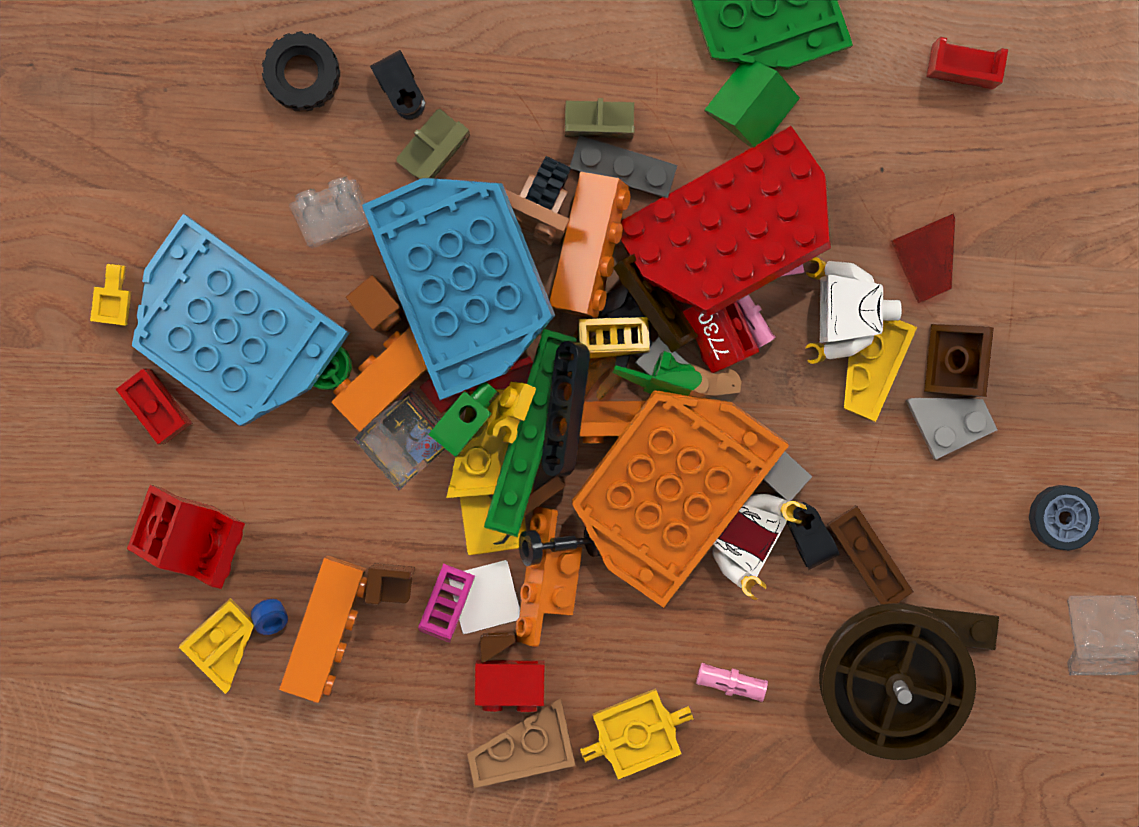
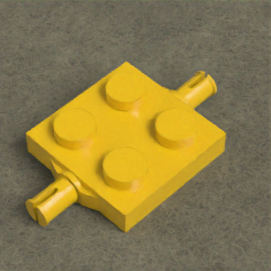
(636, 733)

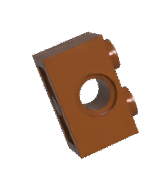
(376, 305)

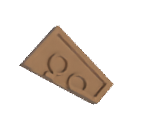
(525, 750)

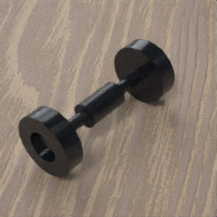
(532, 548)

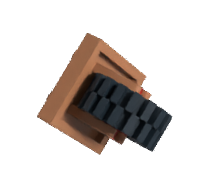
(541, 201)

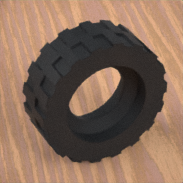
(282, 52)

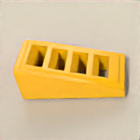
(600, 350)

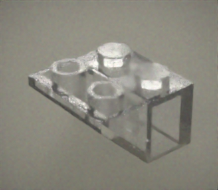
(330, 212)

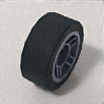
(1079, 526)

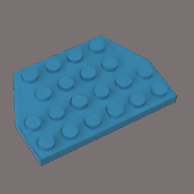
(461, 277)
(229, 326)

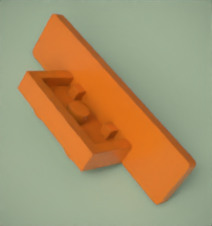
(607, 419)
(549, 585)

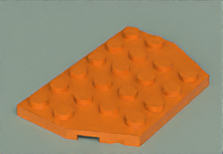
(673, 487)

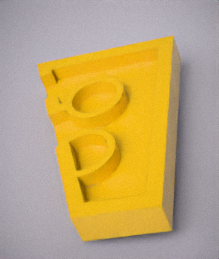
(875, 368)

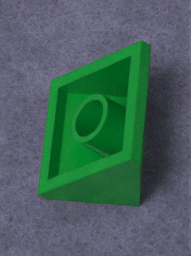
(752, 102)

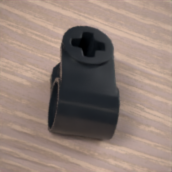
(397, 82)
(813, 539)

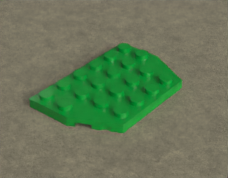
(772, 31)

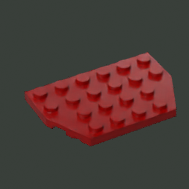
(734, 225)

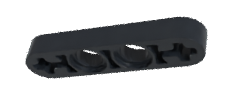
(568, 409)

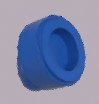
(269, 616)

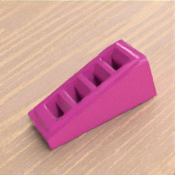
(437, 631)

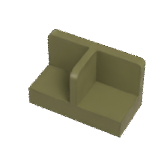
(599, 119)
(433, 145)

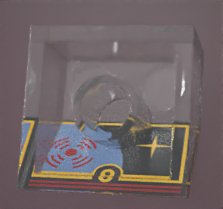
(400, 439)

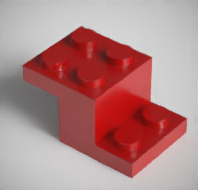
(186, 536)

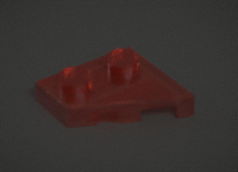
(928, 257)

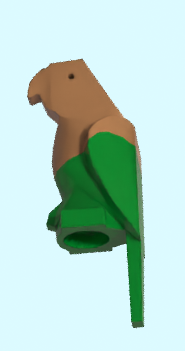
(684, 379)

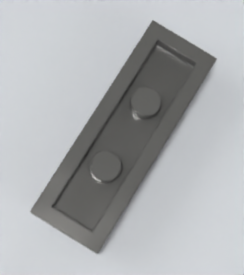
(634, 169)

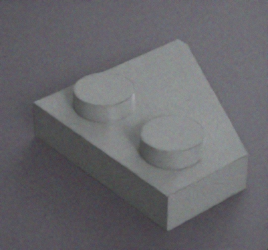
(950, 422)

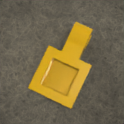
(111, 303)
(514, 407)

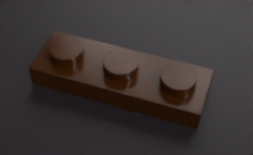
(870, 557)

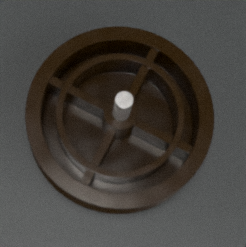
(897, 681)

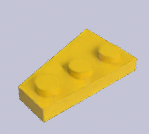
(481, 460)

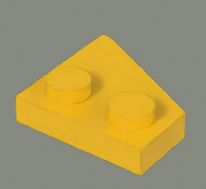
(220, 643)

